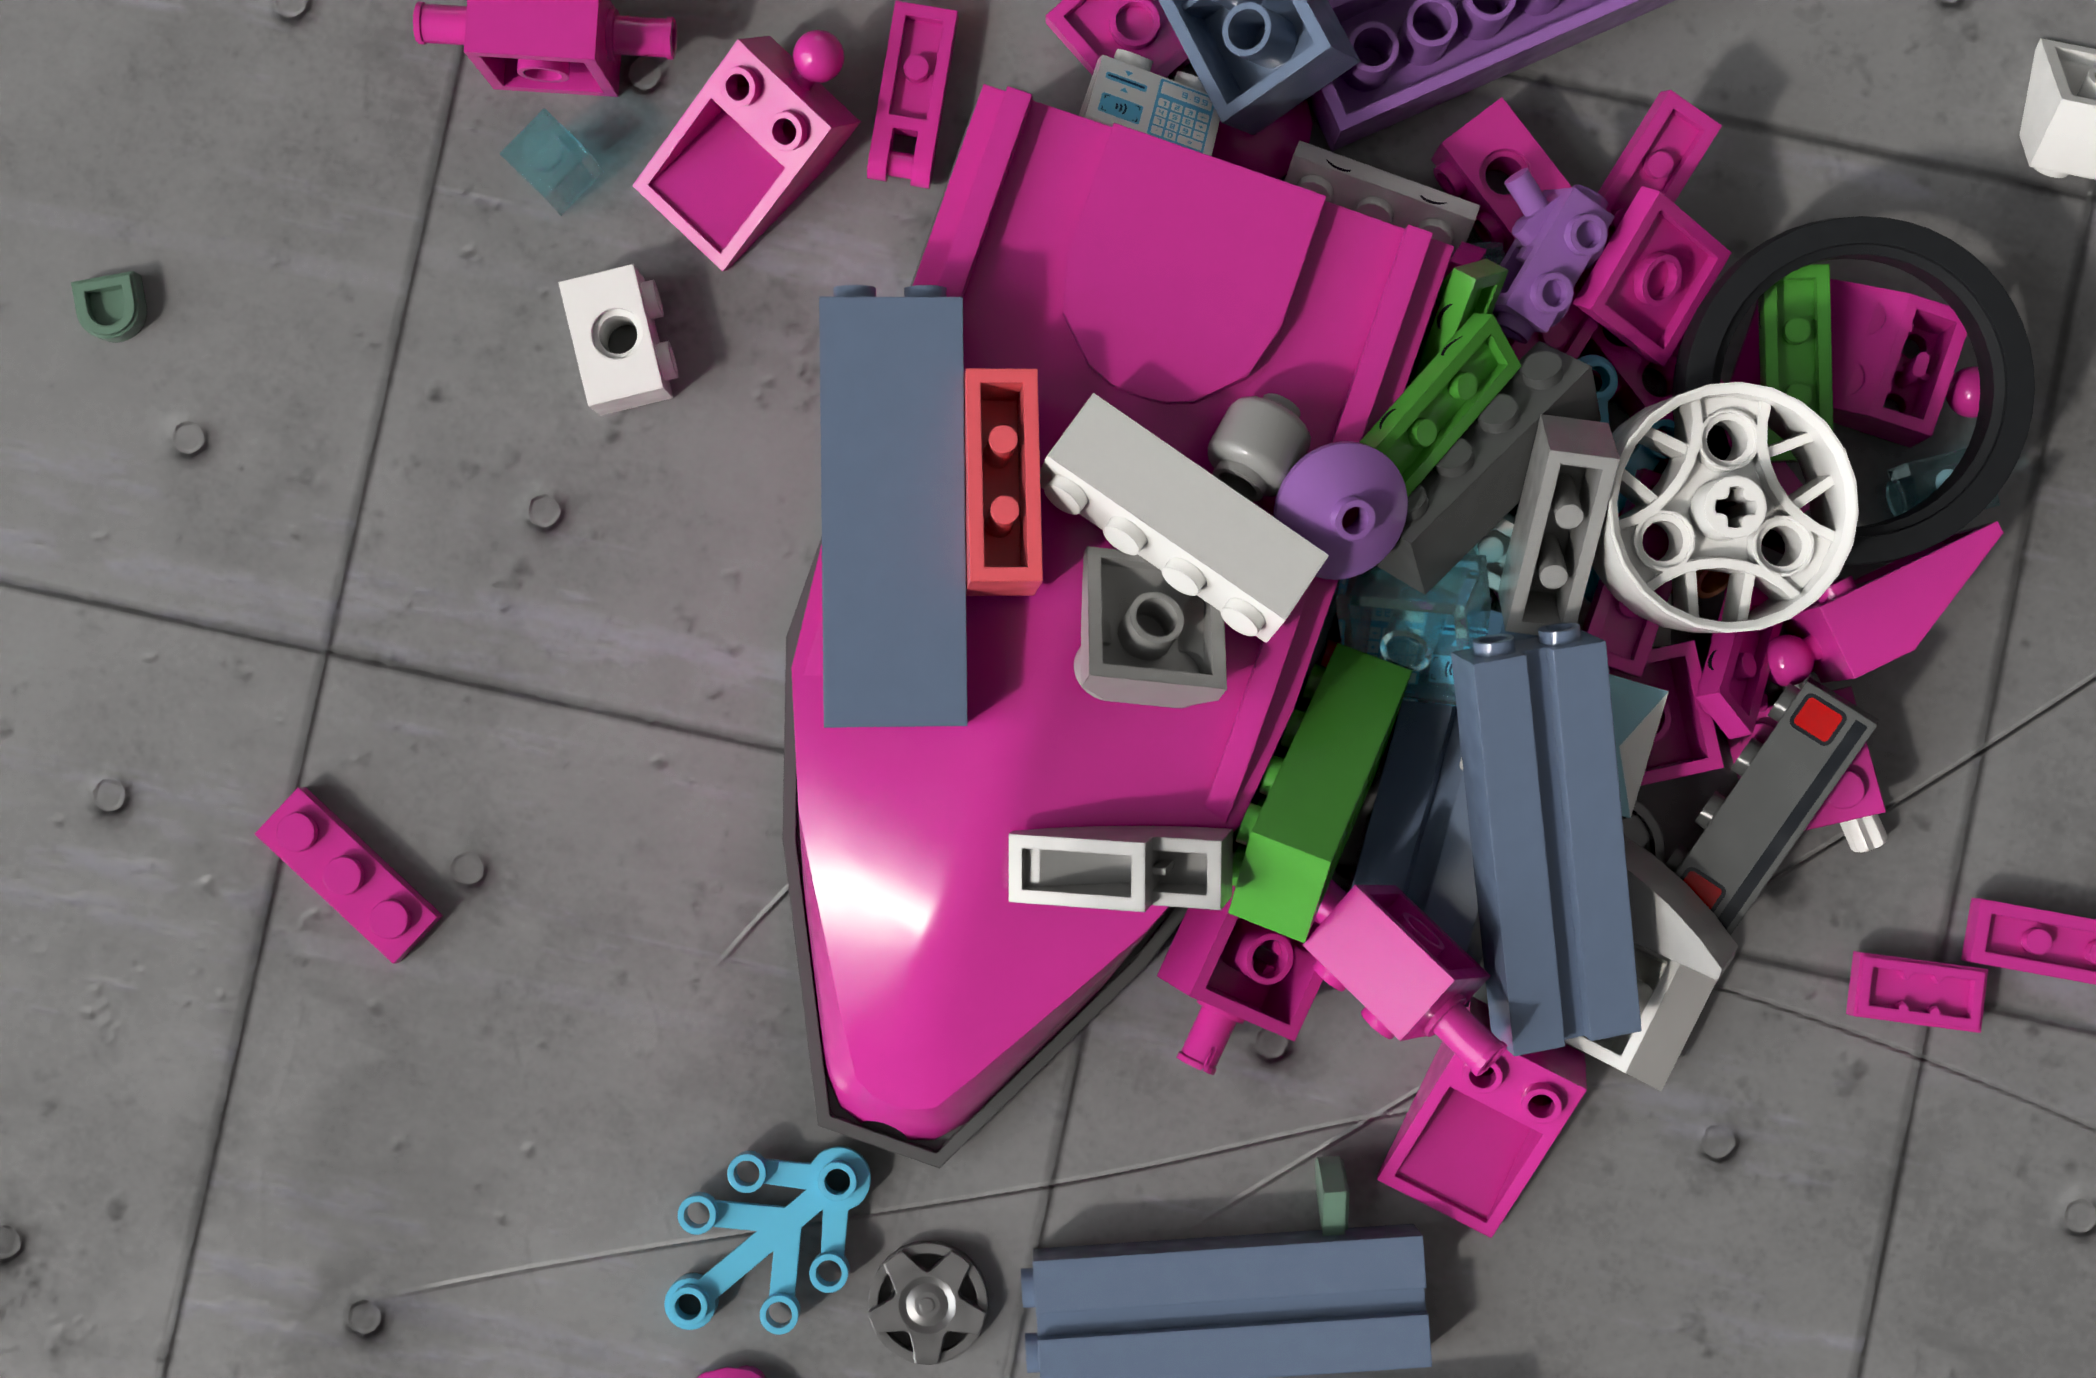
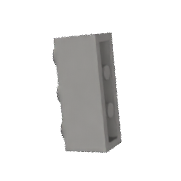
(1557, 523)

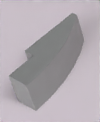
(1122, 867)
(1672, 917)

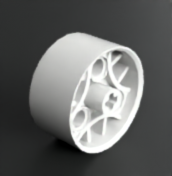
(1746, 503)

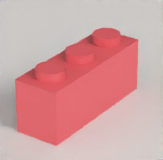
(1002, 482)

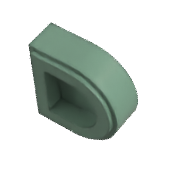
(111, 305)
(1332, 1194)

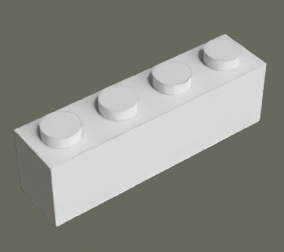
(1179, 519)

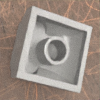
(1146, 637)

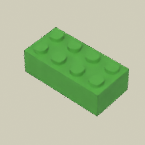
(1315, 791)

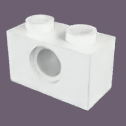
(596, 308)

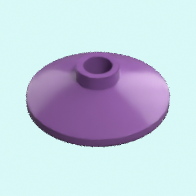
(1329, 484)

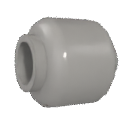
(1258, 445)

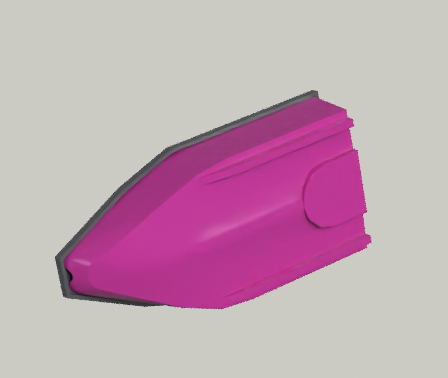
(1170, 299)

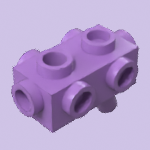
(1552, 246)

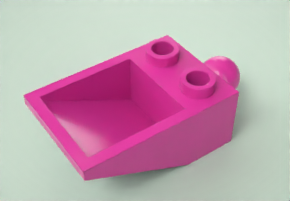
(736, 156)
(1869, 363)
(1878, 614)
(1481, 1137)

